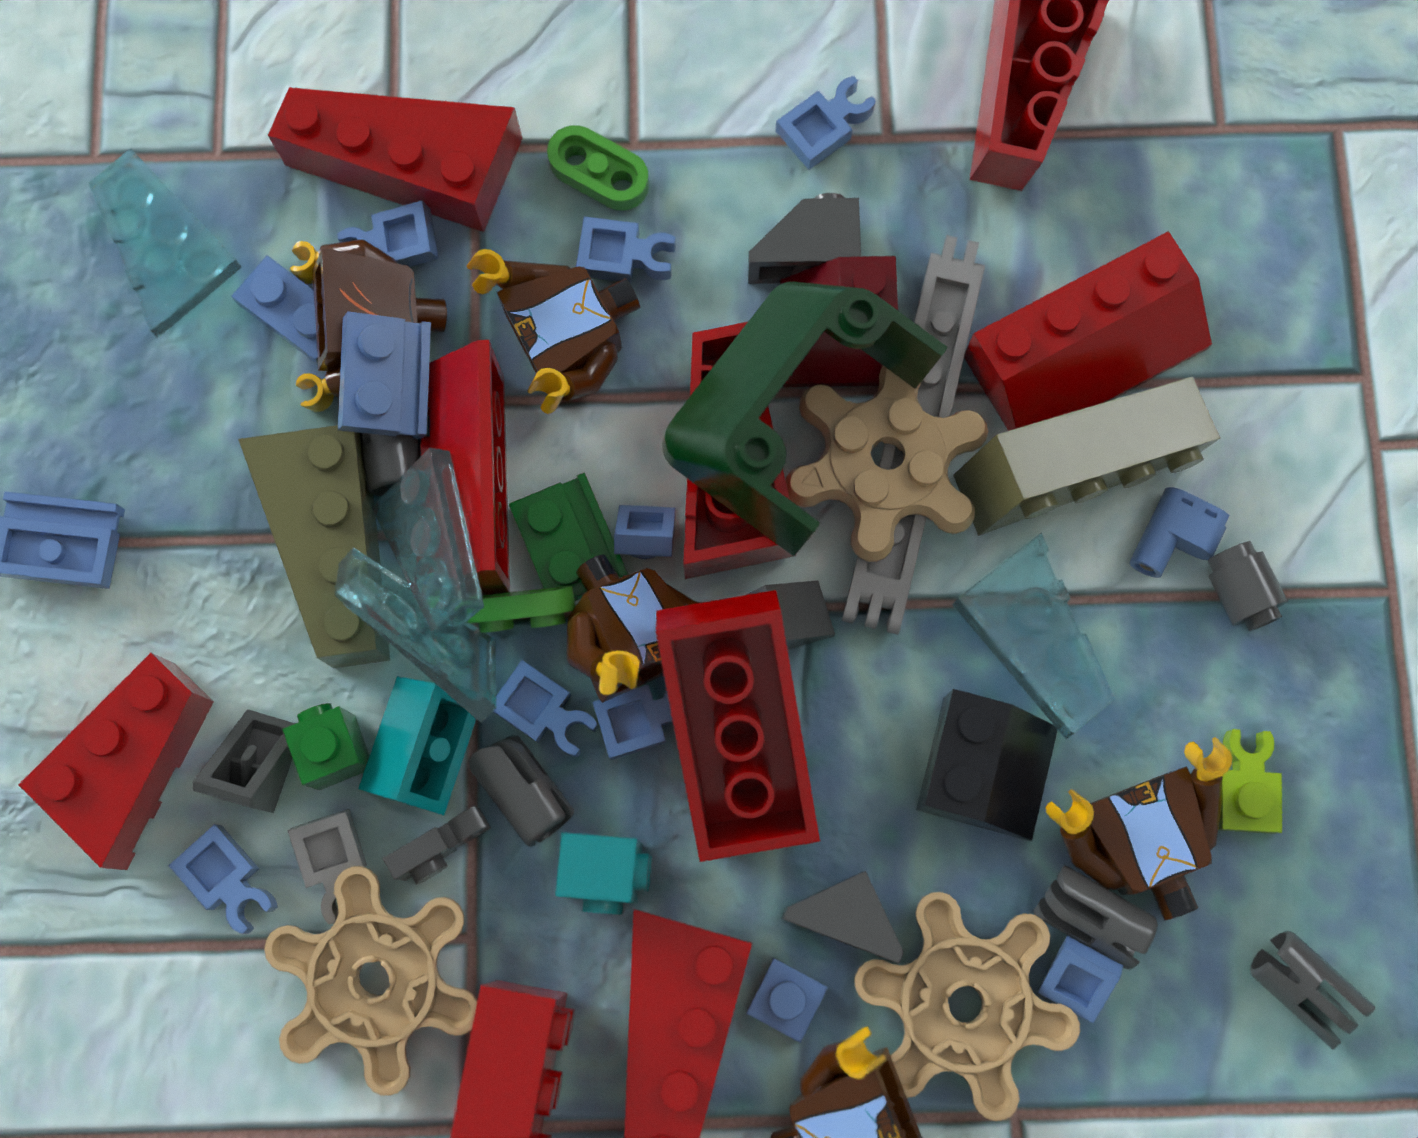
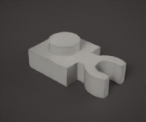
(324, 851)

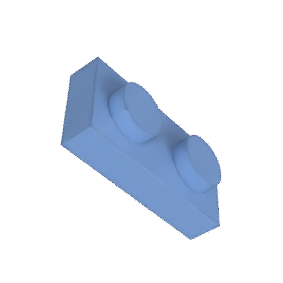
(281, 304)

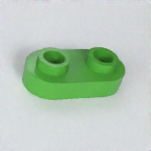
(602, 168)
(542, 606)

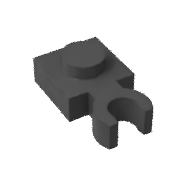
(426, 854)

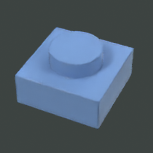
(644, 531)
(1080, 979)
(786, 1000)

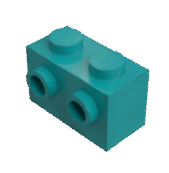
(418, 746)
(602, 871)

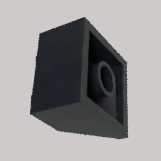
(987, 765)

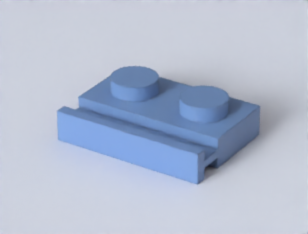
(384, 375)
(59, 539)

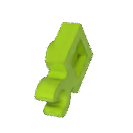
(1249, 793)

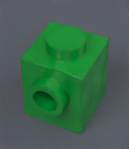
(326, 746)

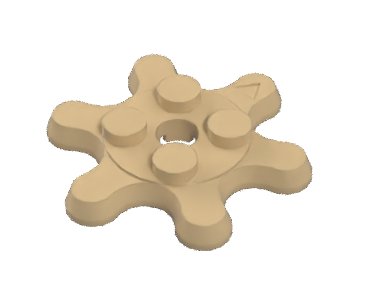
(881, 495)
(339, 1005)
(1008, 1014)

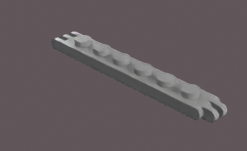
(947, 314)

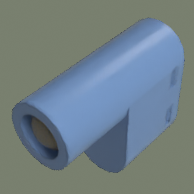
(1178, 523)

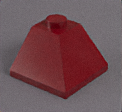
(828, 360)

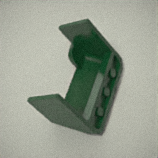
(718, 431)

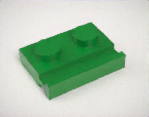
(564, 531)

